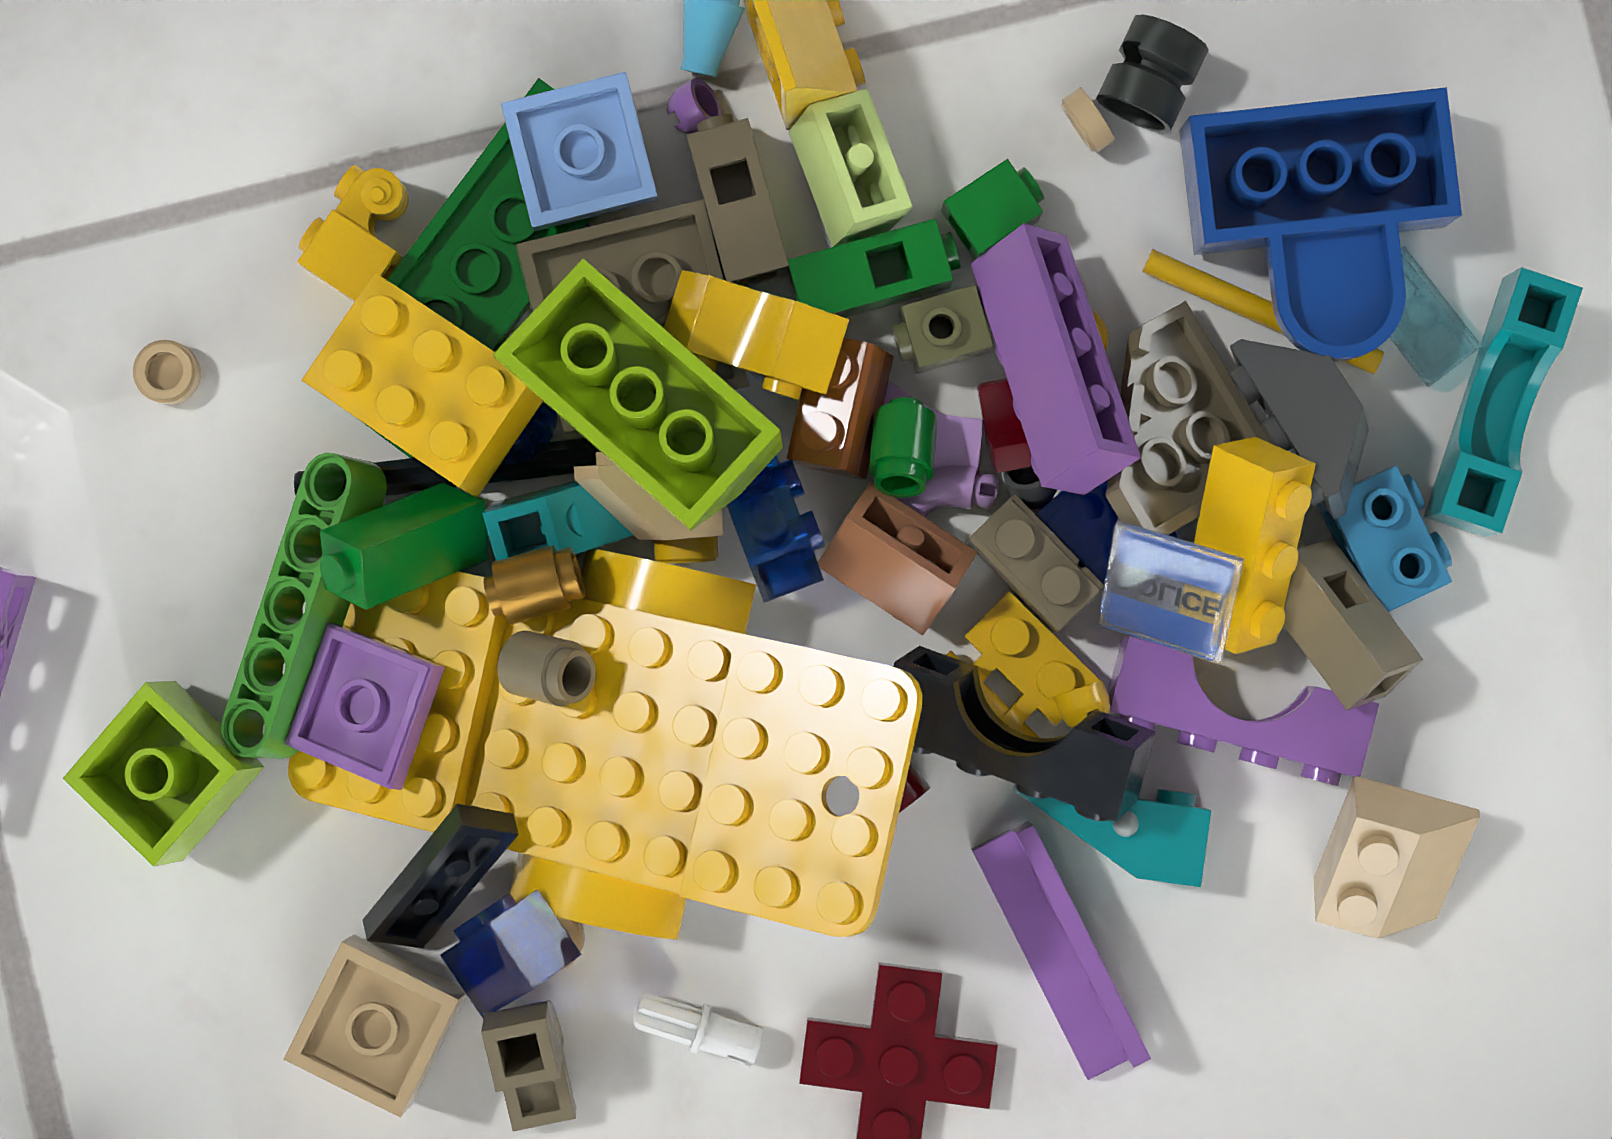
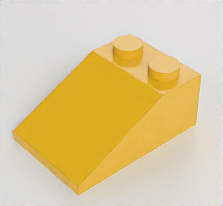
(803, 52)

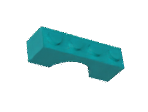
(1485, 444)

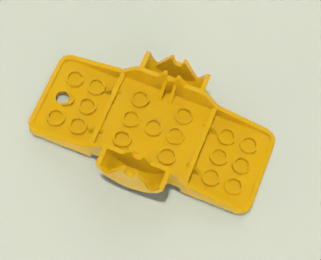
(677, 774)

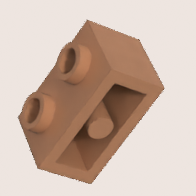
(893, 563)

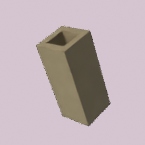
(737, 201)
(1345, 627)

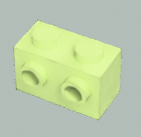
(850, 167)

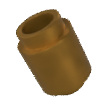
(534, 584)

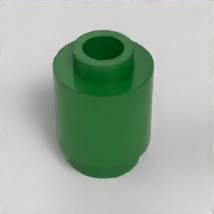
(903, 447)

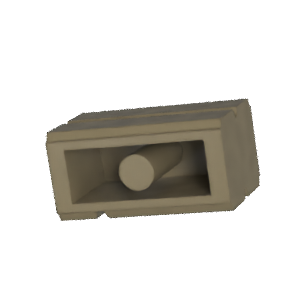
(1034, 564)

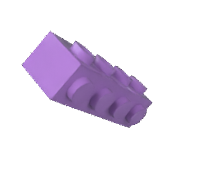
(1054, 360)

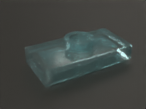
(1430, 329)

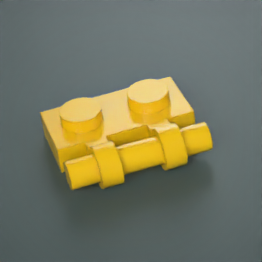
(1028, 658)

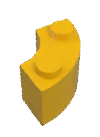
(756, 333)

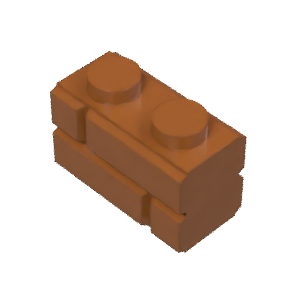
(836, 427)

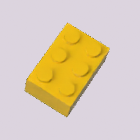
(423, 385)

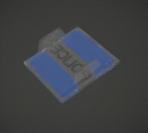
(1170, 591)

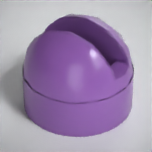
(693, 104)

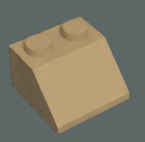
(1390, 859)

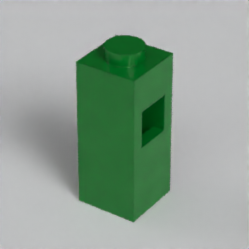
(876, 270)
(403, 545)

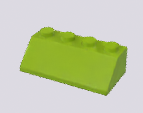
(640, 396)

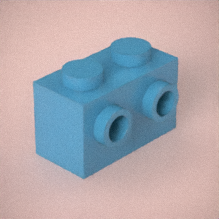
(1390, 540)

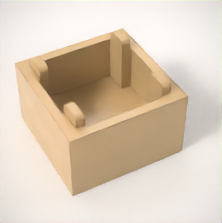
(375, 1025)

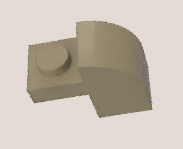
(529, 1064)

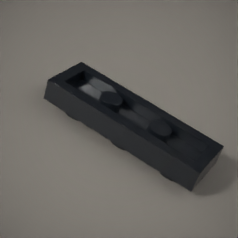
(440, 876)

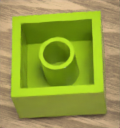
(162, 773)

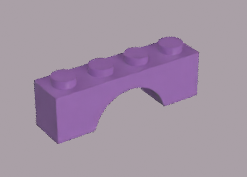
(1316, 730)

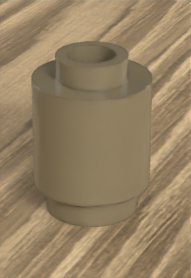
(545, 668)

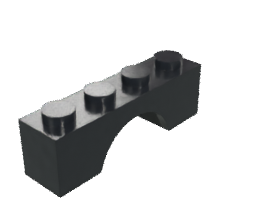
(1092, 767)

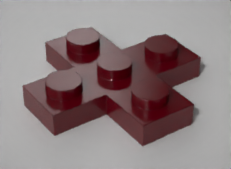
(899, 1057)

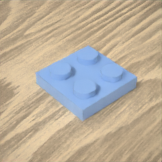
(579, 151)

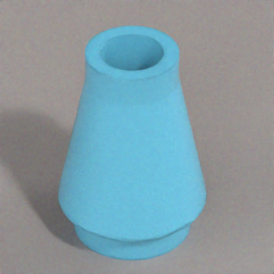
(707, 33)

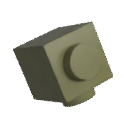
(942, 330)

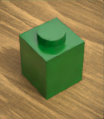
(993, 207)

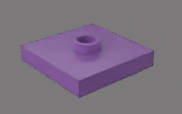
(364, 706)

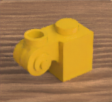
(344, 245)

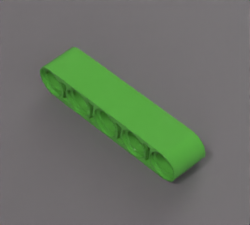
(280, 627)

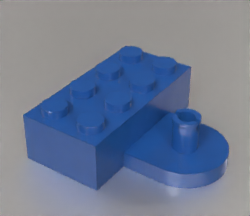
(1328, 202)

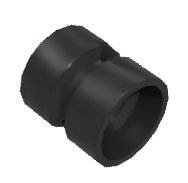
(1155, 67)

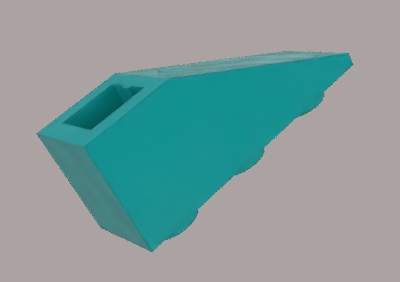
(548, 517)
(1163, 849)

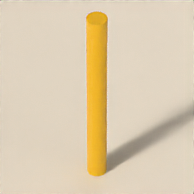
(1230, 298)

